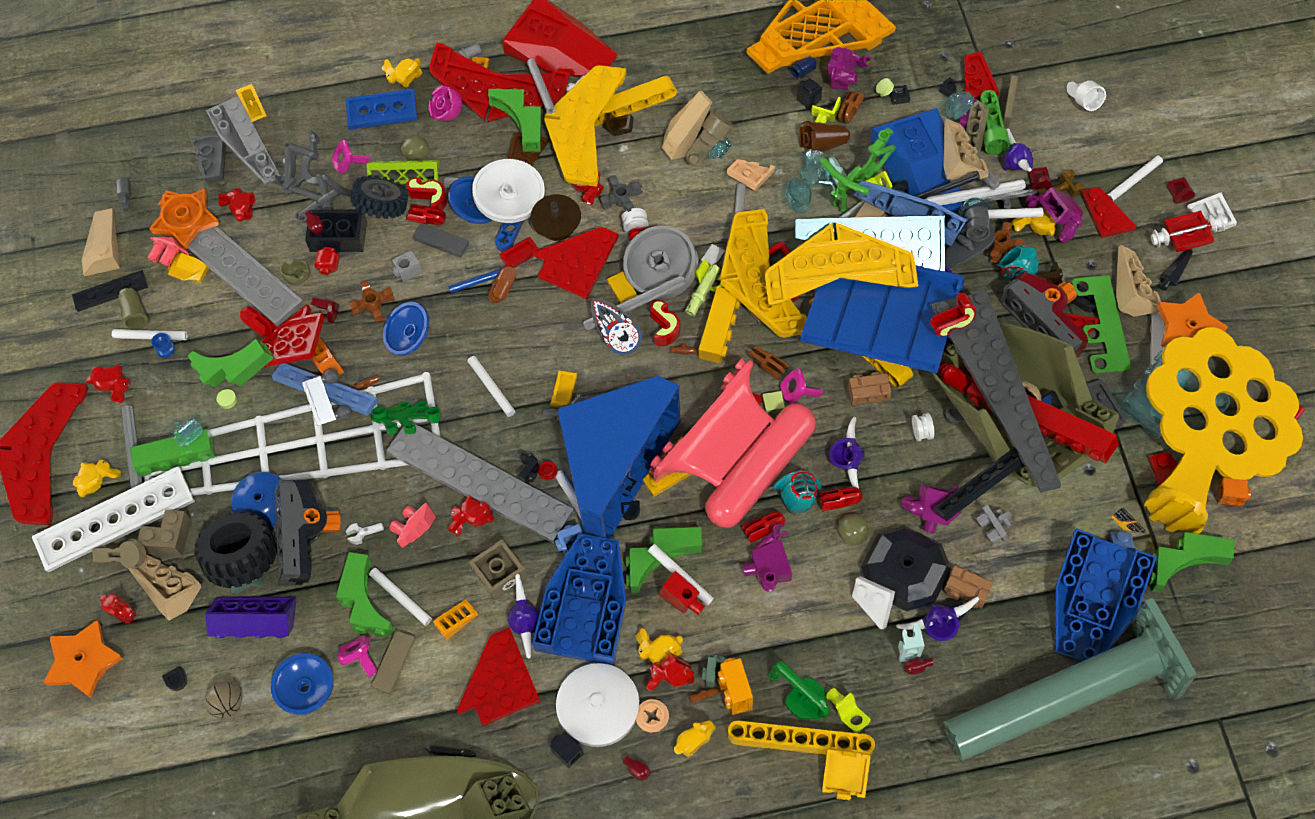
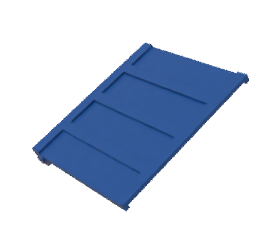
(882, 319)

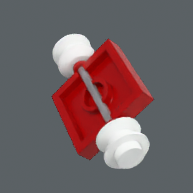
(1189, 231)

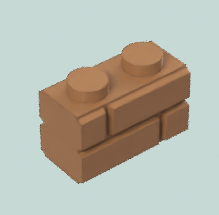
(869, 388)
(967, 585)

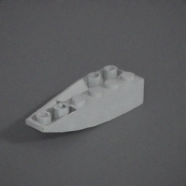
(242, 138)

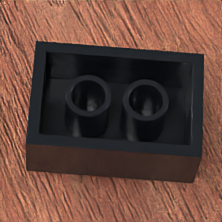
(342, 231)

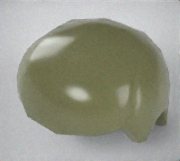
(415, 148)
(295, 272)
(853, 529)

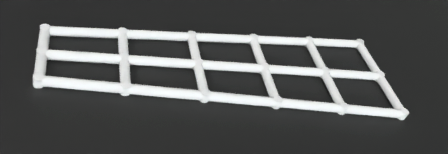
(319, 439)

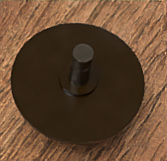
(556, 217)

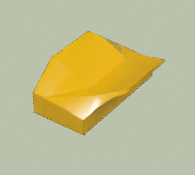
(187, 268)

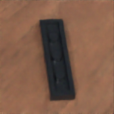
(108, 291)

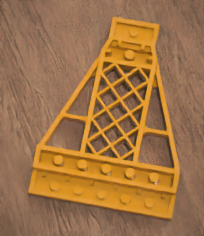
(852, 16)

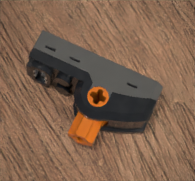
(298, 523)

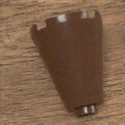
(822, 136)

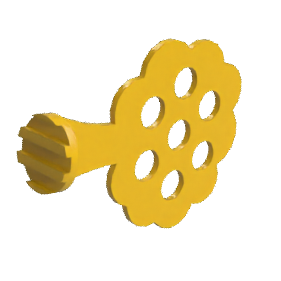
(1183, 495)

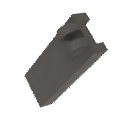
(1102, 395)

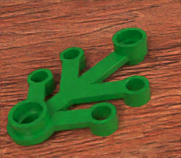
(382, 415)

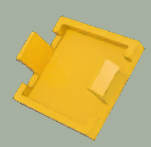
(846, 773)

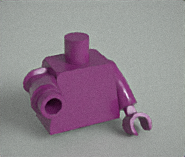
(842, 67)
(1061, 209)
(923, 507)
(770, 561)

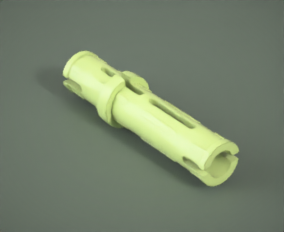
(699, 295)

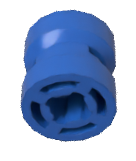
(163, 345)

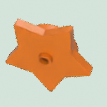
(184, 217)
(1186, 319)
(81, 659)

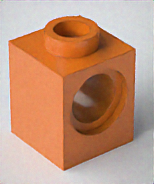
(1233, 492)

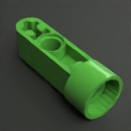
(995, 135)

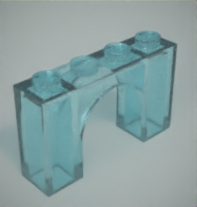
(1138, 405)

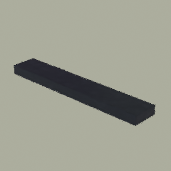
(978, 485)

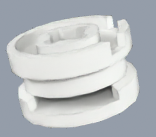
(634, 219)
(923, 427)

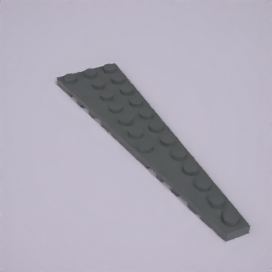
(996, 376)

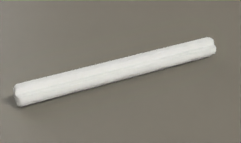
(980, 192)

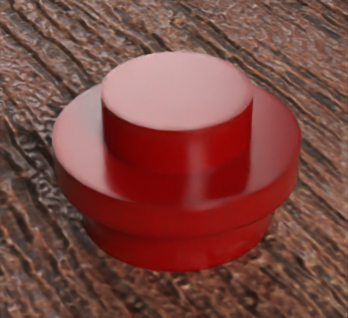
(548, 470)

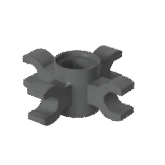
(621, 189)

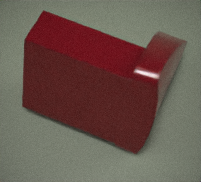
(1040, 178)
(1180, 190)
(332, 308)

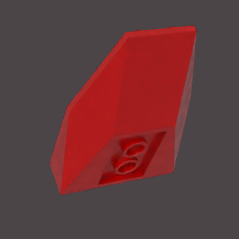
(556, 41)

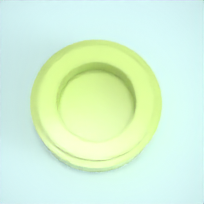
(884, 87)
(226, 399)

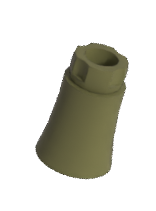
(131, 310)

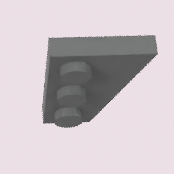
(211, 156)

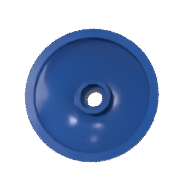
(462, 201)
(406, 328)
(248, 488)
(293, 676)

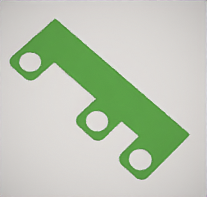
(1109, 327)

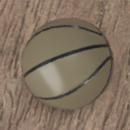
(223, 700)

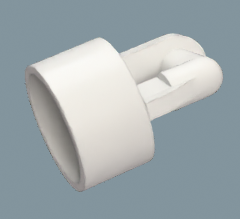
(1087, 94)

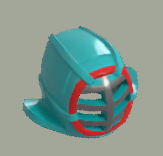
(1019, 260)
(801, 496)

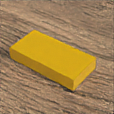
(621, 287)
(563, 389)

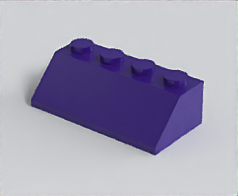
(251, 617)

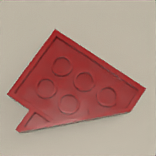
(577, 261)
(295, 338)
(499, 681)

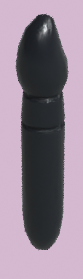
(449, 751)

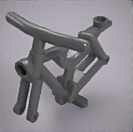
(291, 183)

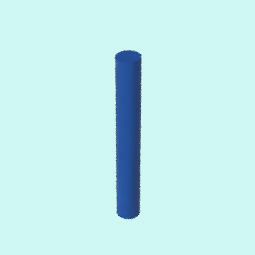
(474, 281)

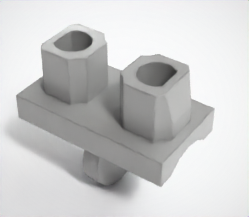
(988, 517)

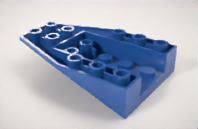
(917, 153)
(1097, 594)
(584, 603)

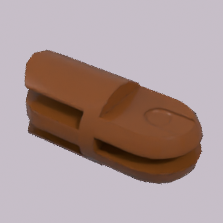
(850, 106)
(502, 284)
(768, 362)

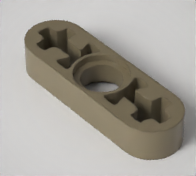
(983, 114)

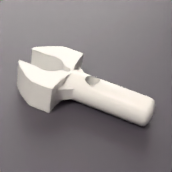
(361, 532)

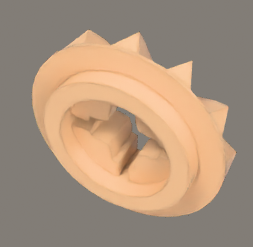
(651, 706)

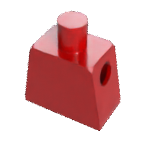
(676, 589)

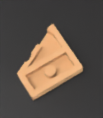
(750, 173)

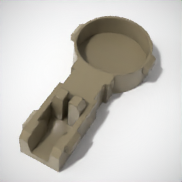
(129, 554)

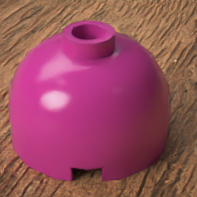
(445, 104)

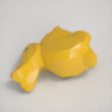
(404, 72)
(1039, 225)
(91, 476)
(659, 648)
(693, 738)

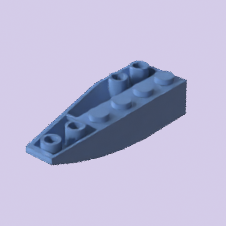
(903, 204)

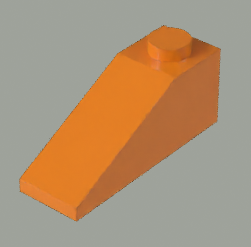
(324, 359)

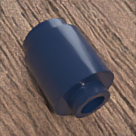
(803, 67)

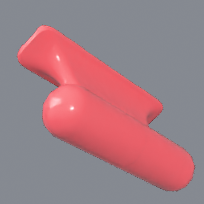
(737, 448)

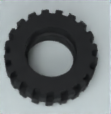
(242, 565)

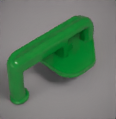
(807, 697)

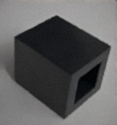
(809, 93)
(566, 749)

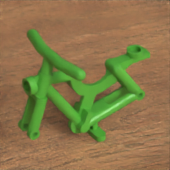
(868, 171)

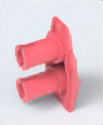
(170, 246)
(417, 524)

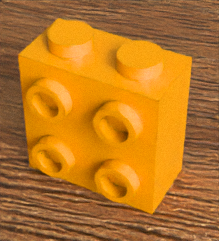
(736, 686)

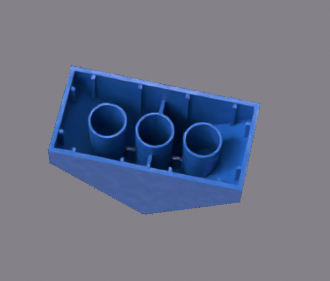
(615, 439)

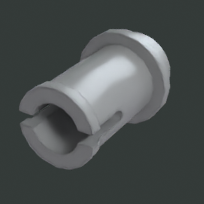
(470, 51)

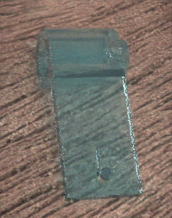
(186, 431)

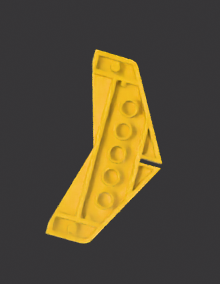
(574, 123)
(849, 257)
(745, 271)

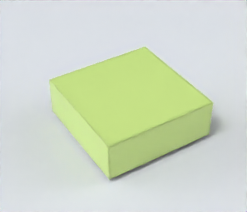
(773, 402)

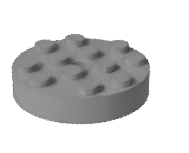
(656, 245)

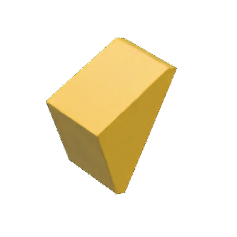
(251, 102)

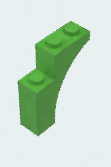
(527, 118)
(234, 368)
(671, 541)
(1189, 551)
(354, 592)

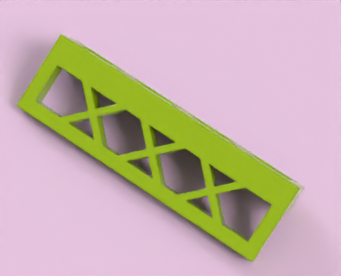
(404, 165)

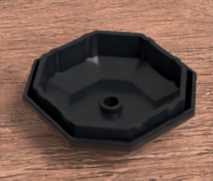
(913, 584)

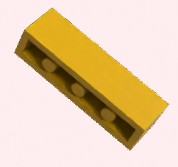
(718, 326)

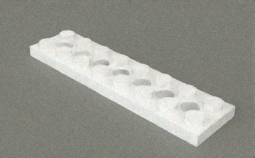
(101, 514)

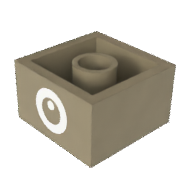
(497, 569)

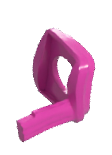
(348, 158)
(800, 388)
(361, 646)

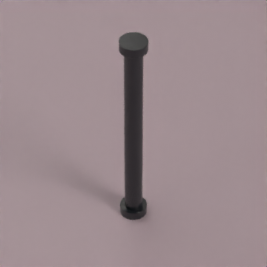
(952, 185)

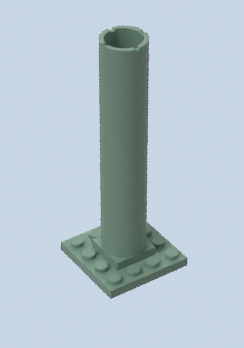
(1148, 655)

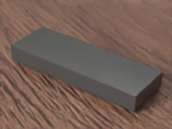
(440, 240)

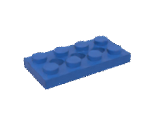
(373, 102)

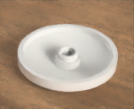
(507, 190)
(597, 705)

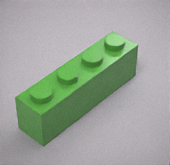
(166, 454)

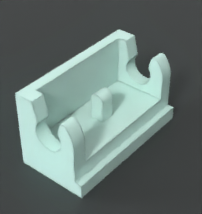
(912, 646)

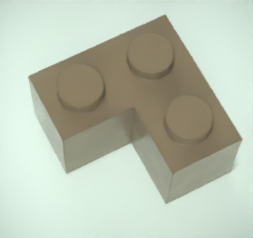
(169, 538)

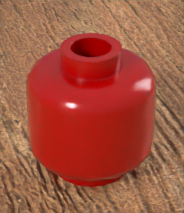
(326, 260)

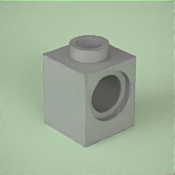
(406, 259)

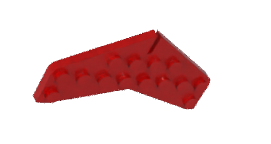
(474, 82)
(31, 441)

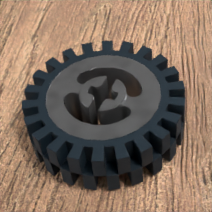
(379, 196)

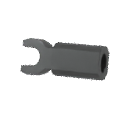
(123, 192)

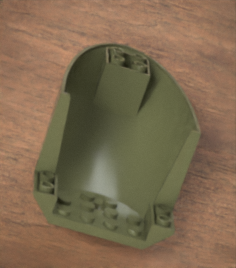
(1048, 366)
(436, 790)

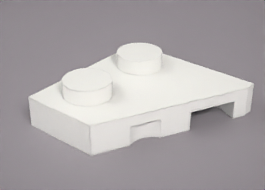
(1212, 206)
(874, 600)

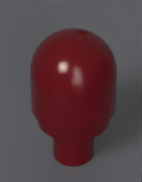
(314, 222)
(917, 665)
(637, 768)

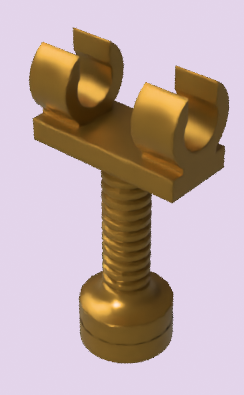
(1065, 179)

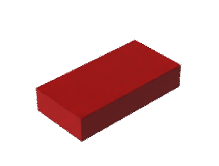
(519, 253)

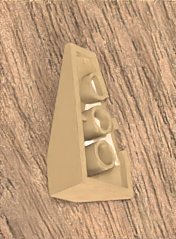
(686, 126)
(959, 155)
(101, 246)
(1133, 287)
(166, 587)

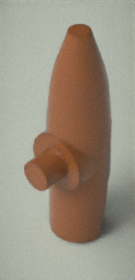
(684, 349)
(366, 383)
(703, 694)

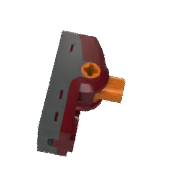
(1040, 307)

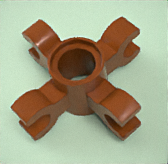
(1003, 243)
(372, 307)

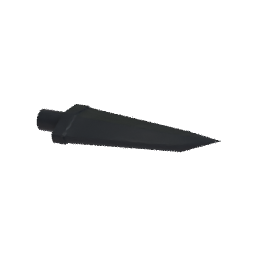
(1174, 272)

